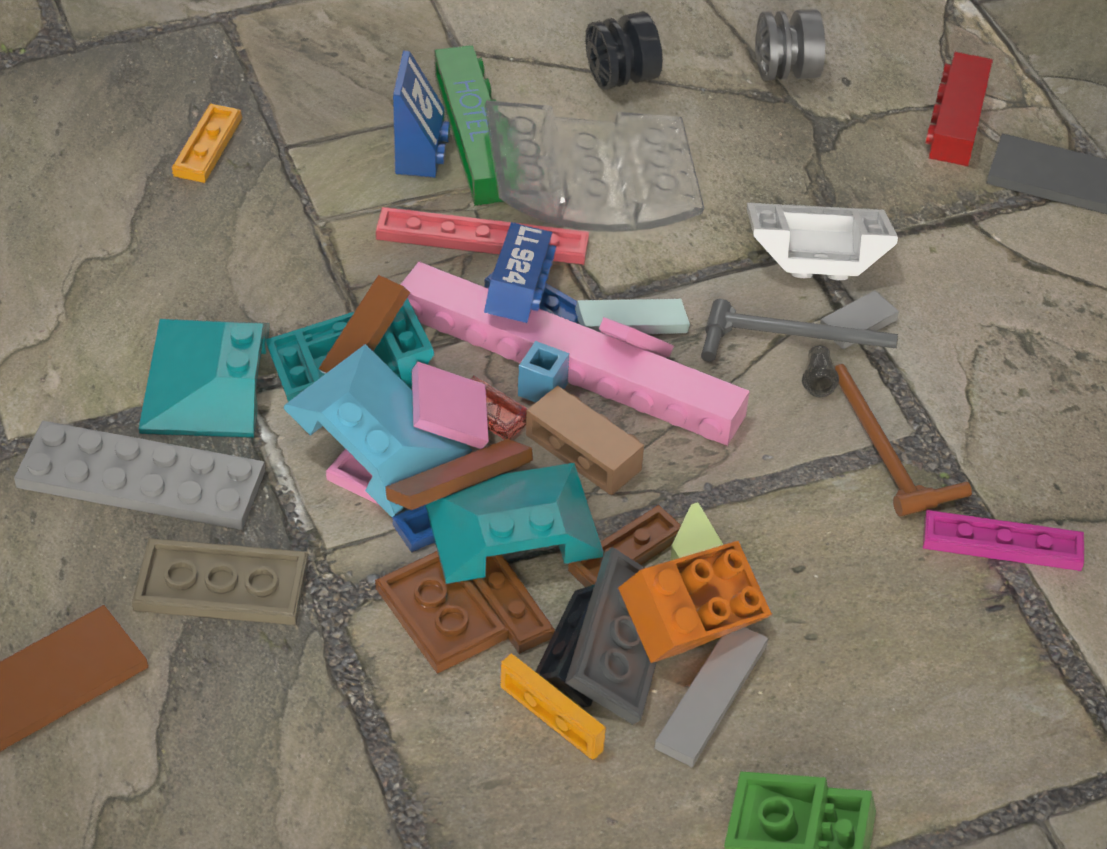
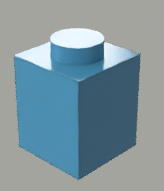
(542, 371)

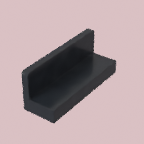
(561, 648)

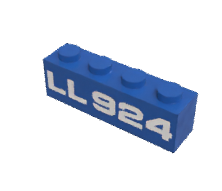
(520, 273)

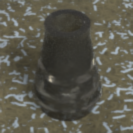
(820, 373)

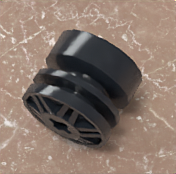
(623, 50)

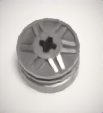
(790, 45)

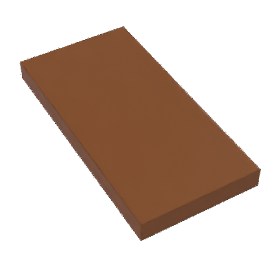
(64, 673)

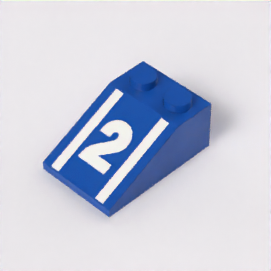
(417, 122)

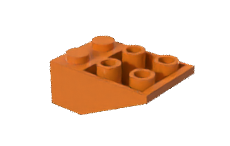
(693, 600)

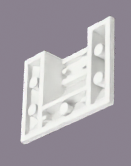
(822, 238)

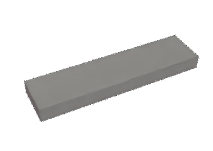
(710, 695)

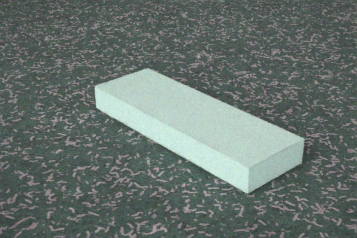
(645, 315)

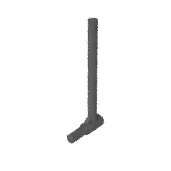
(724, 318)

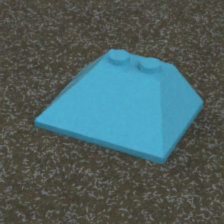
(373, 420)

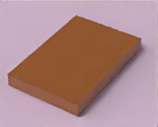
(441, 618)

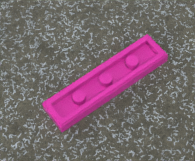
(1003, 540)

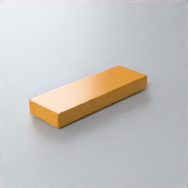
(207, 143)
(552, 707)

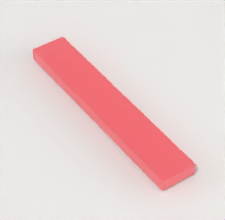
(470, 233)

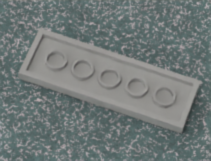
(141, 475)

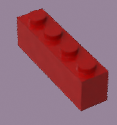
(959, 108)

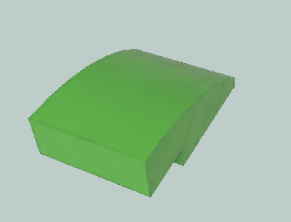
(798, 814)

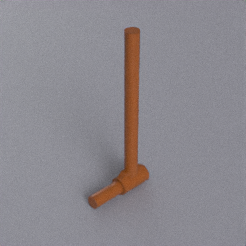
(909, 498)

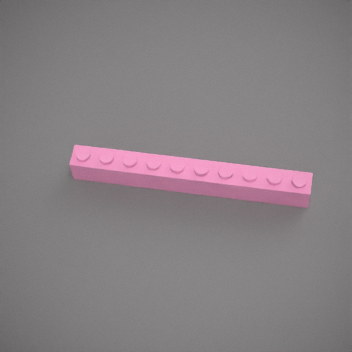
(595, 359)

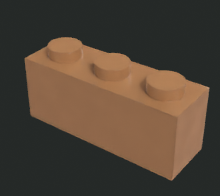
(584, 438)

